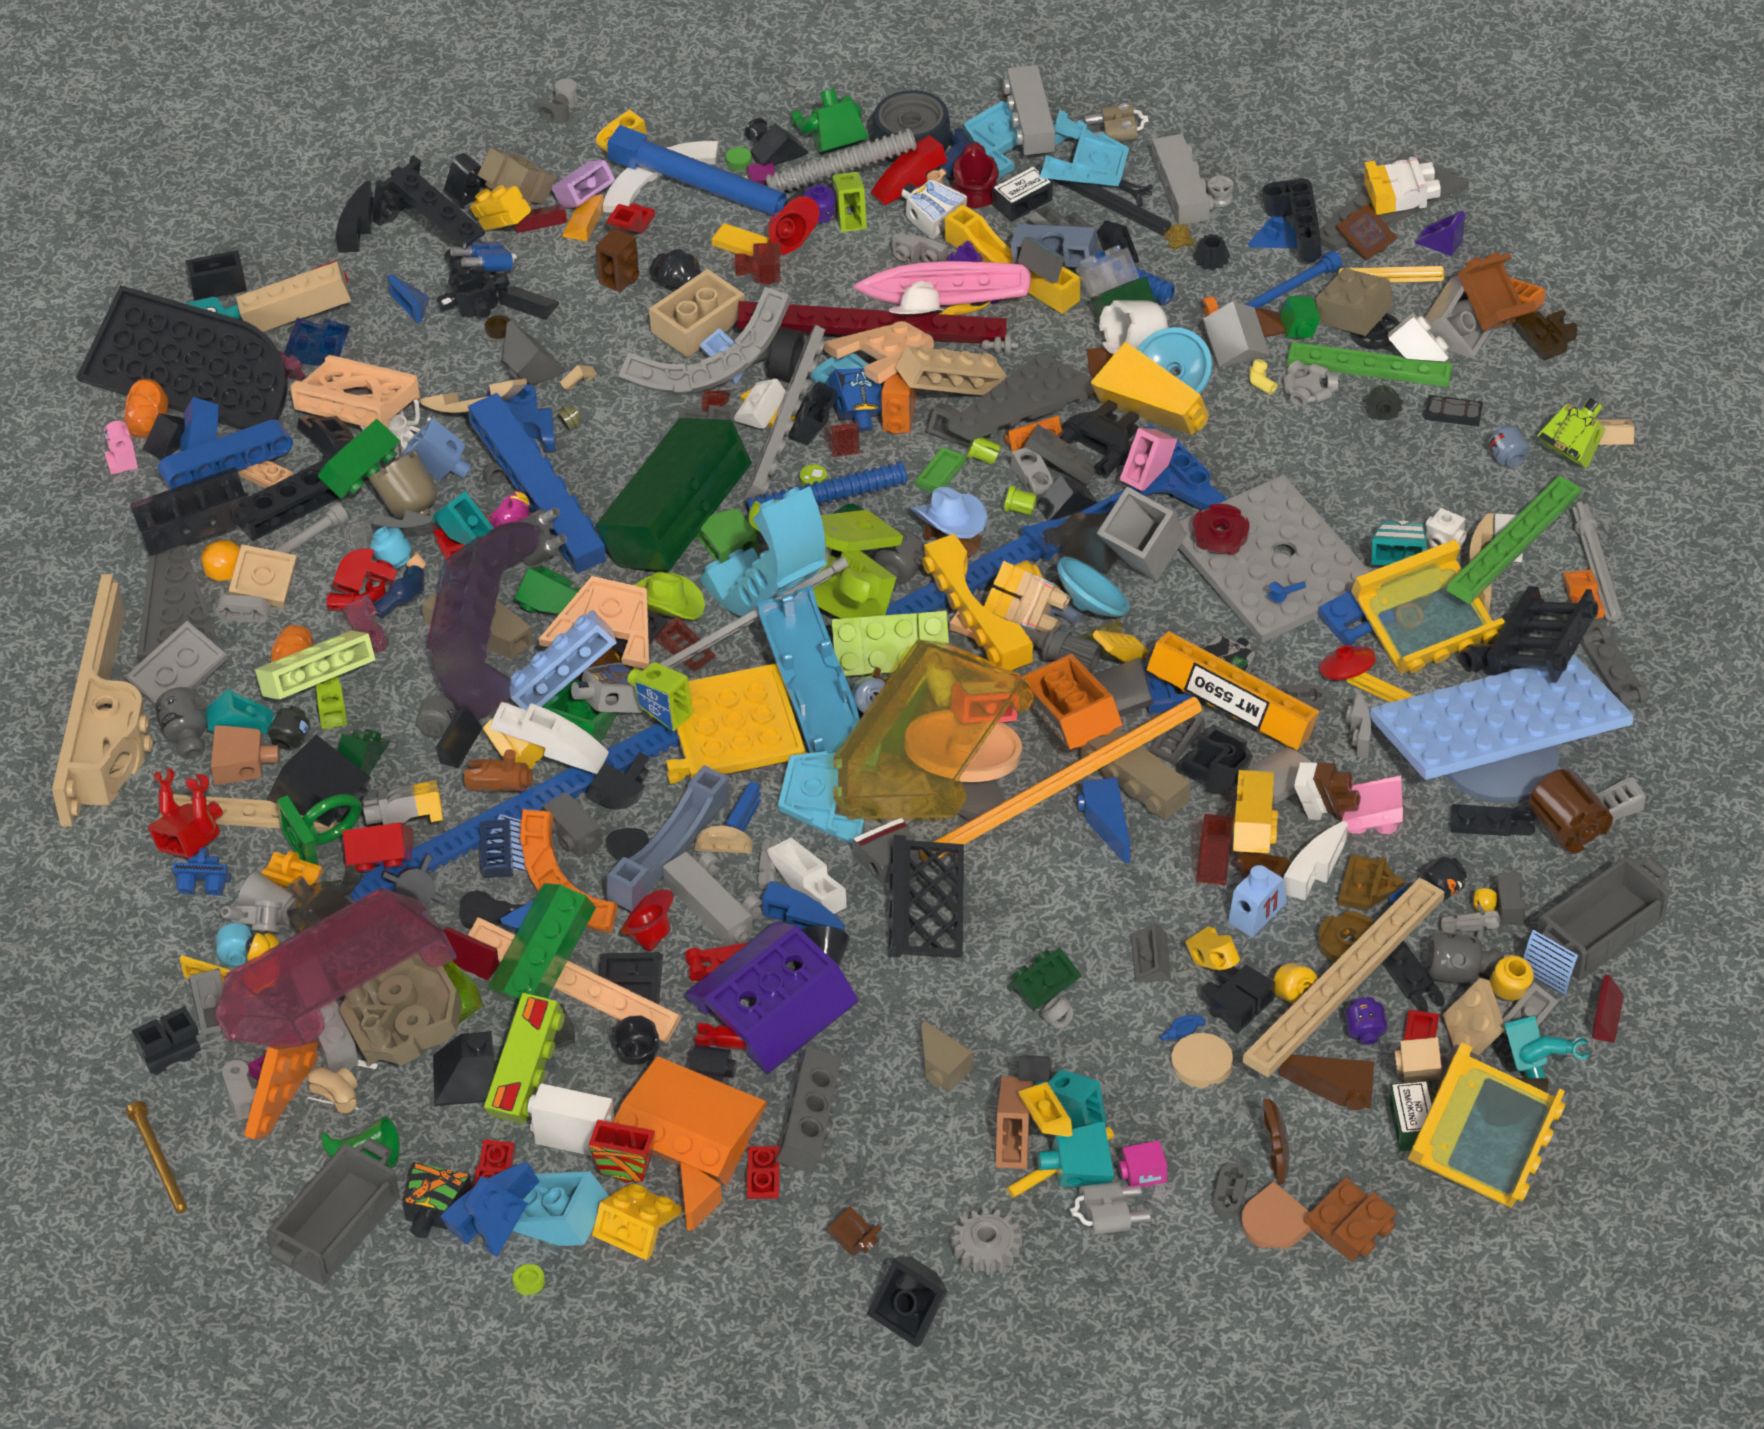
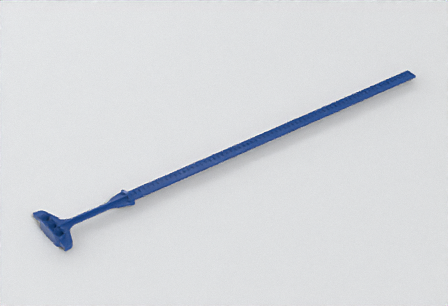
(1182, 477)

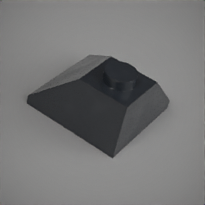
(464, 1069)
(908, 1299)

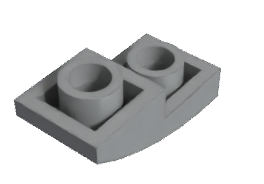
(913, 248)
(1360, 726)

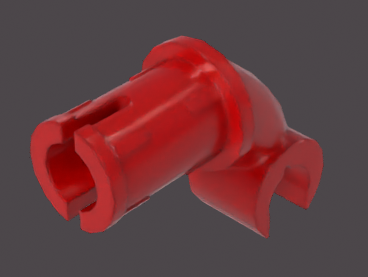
(338, 601)

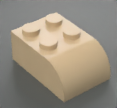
(695, 312)

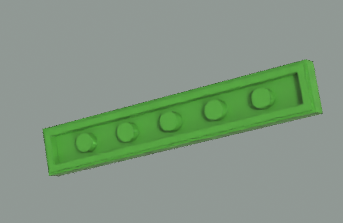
(1372, 364)

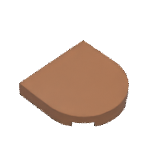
(1274, 1219)

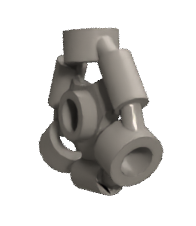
(1307, 388)

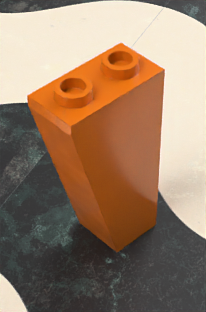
(898, 405)

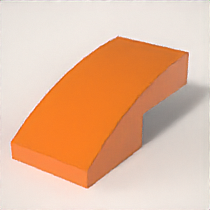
(1577, 582)

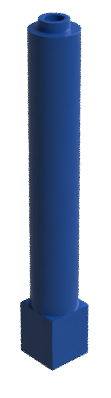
(633, 150)

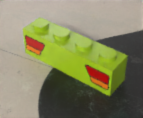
(524, 1058)

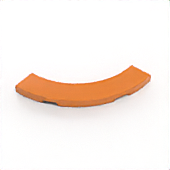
(544, 868)

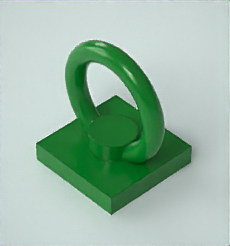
(301, 831)

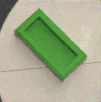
(940, 470)

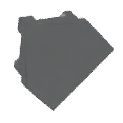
(980, 798)

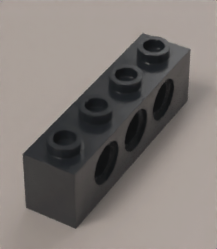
(288, 501)

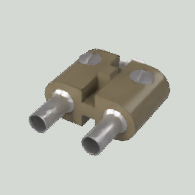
(1118, 122)

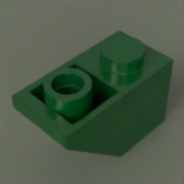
(363, 748)

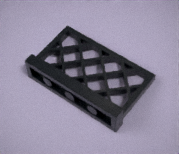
(900, 898)

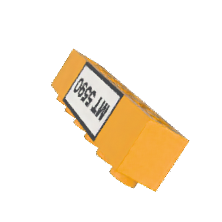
(1232, 690)

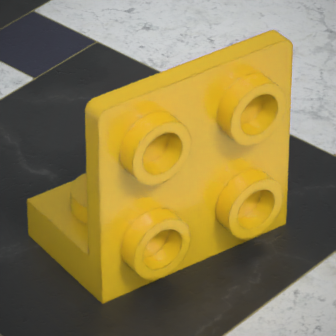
(633, 1219)

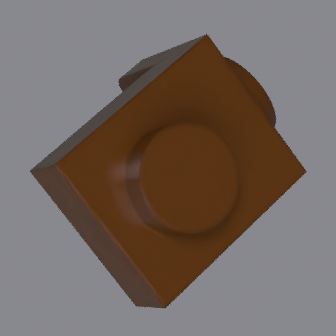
(1274, 863)
(853, 1232)

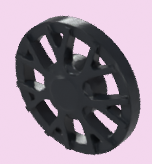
(1378, 332)

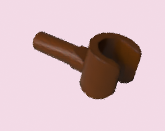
(930, 531)

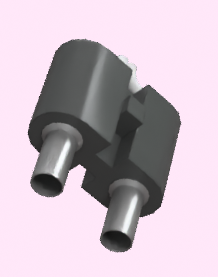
(548, 543)

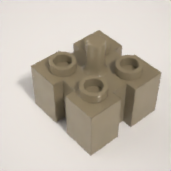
(515, 170)

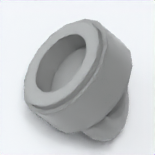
(1055, 1009)

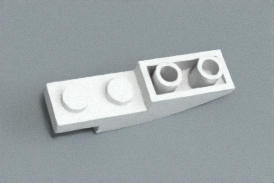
(558, 735)

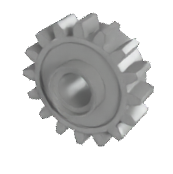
(986, 1256)

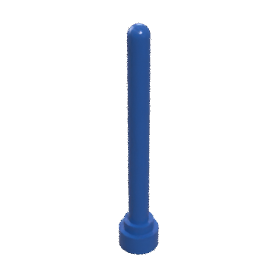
(1328, 263)

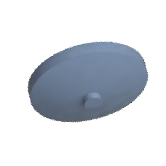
(1507, 779)

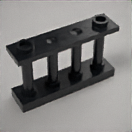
(192, 511)
(1526, 619)

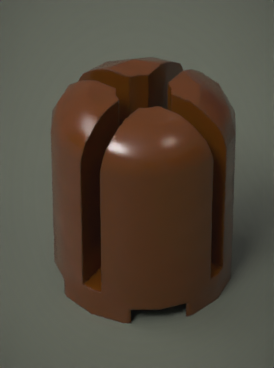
(1569, 809)

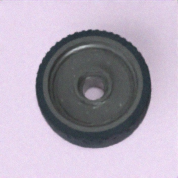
(915, 110)

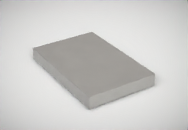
(179, 661)

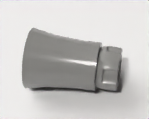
(261, 888)

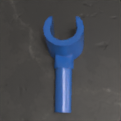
(1280, 593)

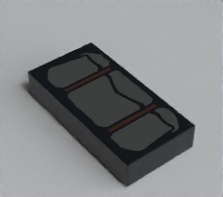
(1453, 410)

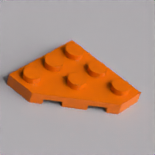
(279, 1079)

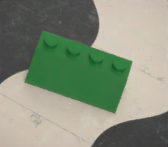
(543, 943)

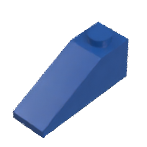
(1105, 813)

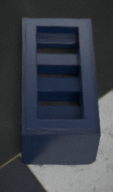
(500, 869)

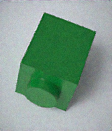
(1300, 317)

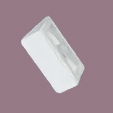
(761, 403)

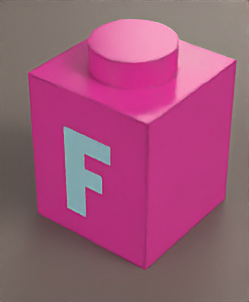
(1143, 1164)

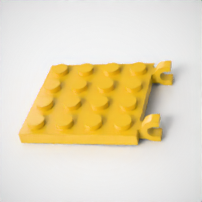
(737, 724)

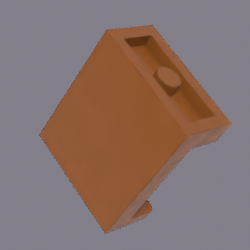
(1493, 292)

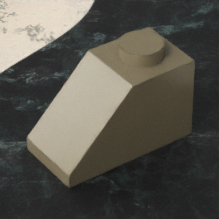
(944, 1058)

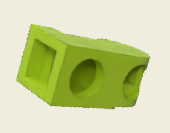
(331, 703)

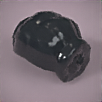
(674, 268)

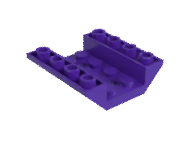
(789, 1004)

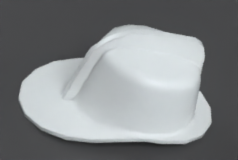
(918, 299)

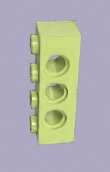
(315, 664)

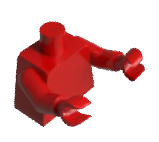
(187, 826)

